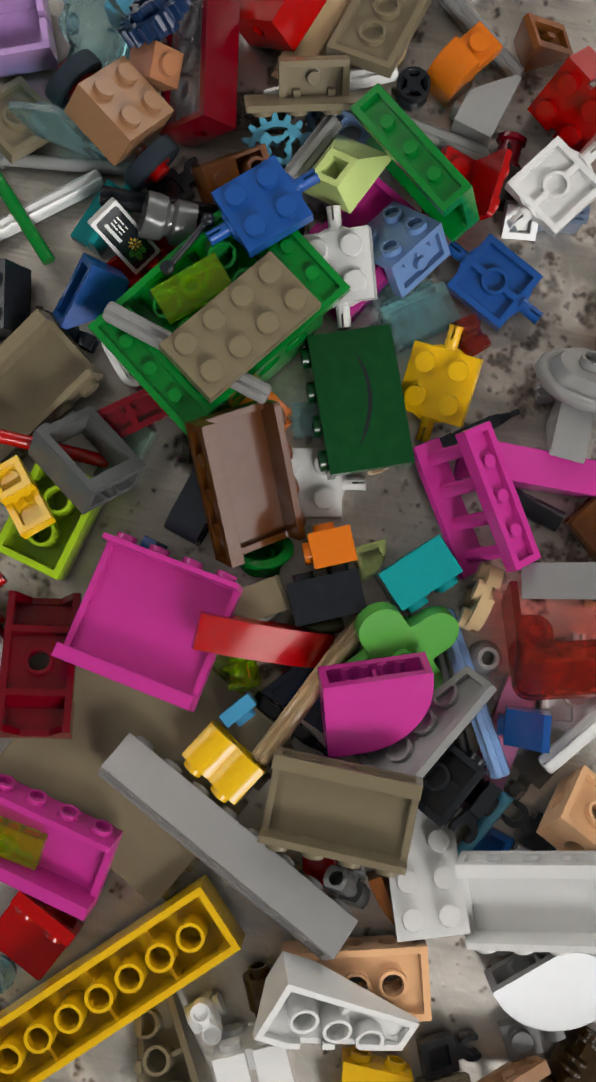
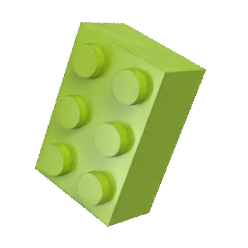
(56, 546)

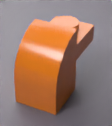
(460, 61)

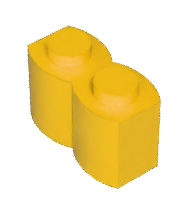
(223, 763)

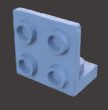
(407, 246)

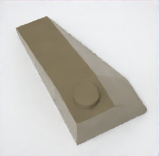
(168, 1046)

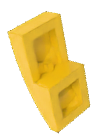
(23, 499)

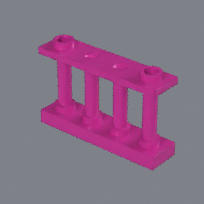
(496, 494)

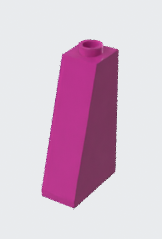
(543, 473)

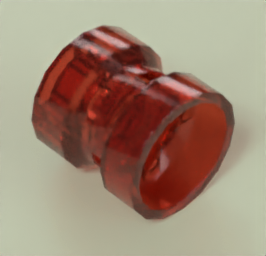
(472, 335)

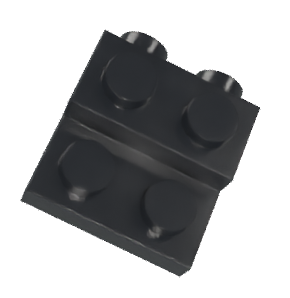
(450, 784)

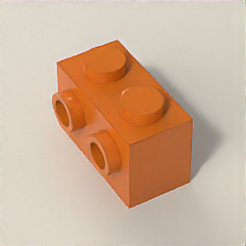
(329, 546)

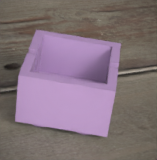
(26, 37)

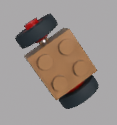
(116, 113)

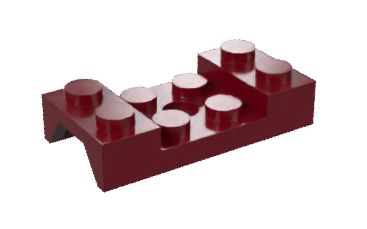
(37, 700)

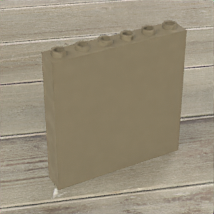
(102, 719)

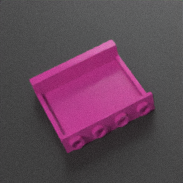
(143, 620)

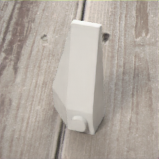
(318, 1006)

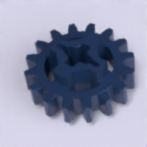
(152, 20)

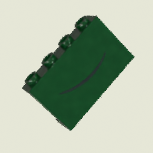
(357, 401)

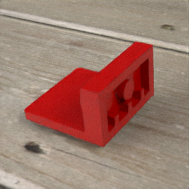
(484, 175)
(35, 933)

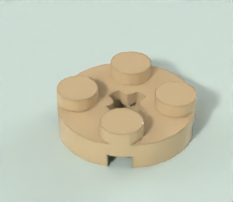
(478, 603)

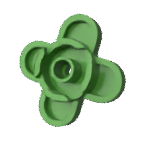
(388, 633)

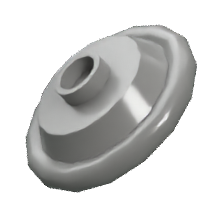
(569, 376)

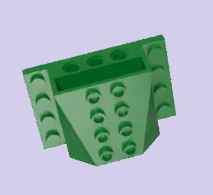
(153, 369)

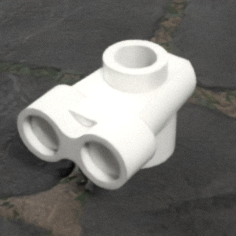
(205, 1016)

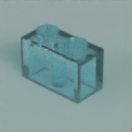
(419, 315)

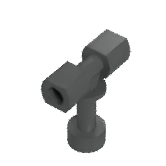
(347, 885)

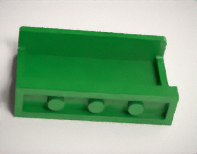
(417, 163)

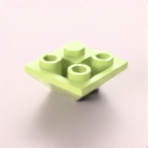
(347, 172)

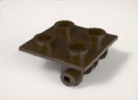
(574, 1057)

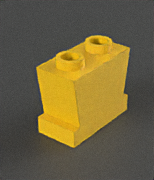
(367, 1067)

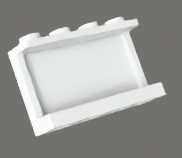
(530, 901)

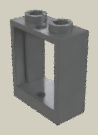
(65, 473)

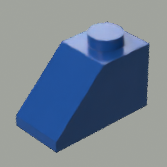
(89, 292)
(526, 728)

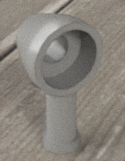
(476, 651)

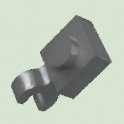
(525, 1041)

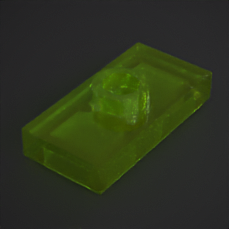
(191, 288)
(21, 843)

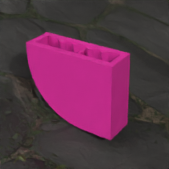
(373, 702)

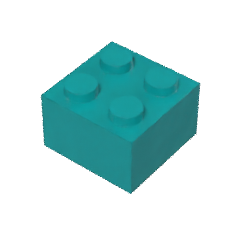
(419, 573)

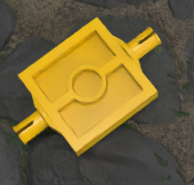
(440, 383)

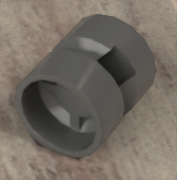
(166, 219)

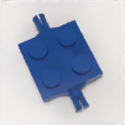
(262, 206)
(494, 282)

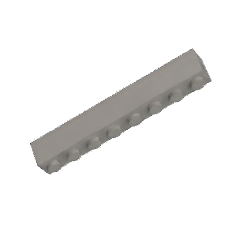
(228, 847)

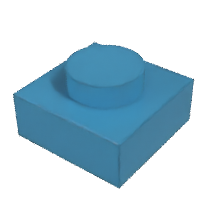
(240, 710)

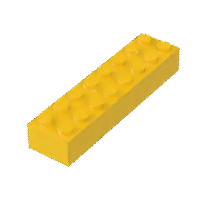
(116, 982)

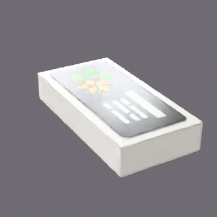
(121, 235)

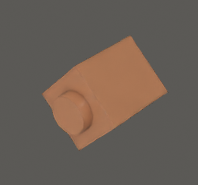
(158, 64)

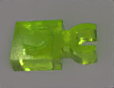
(243, 674)

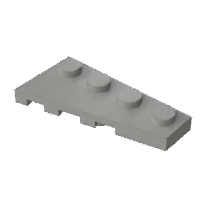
(449, 713)

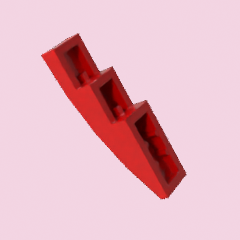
(260, 640)

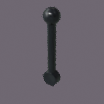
(168, 266)

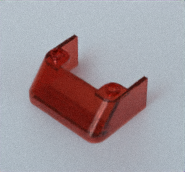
(540, 664)

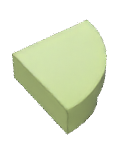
(370, 558)

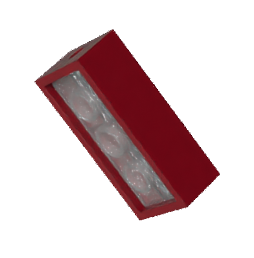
(209, 73)

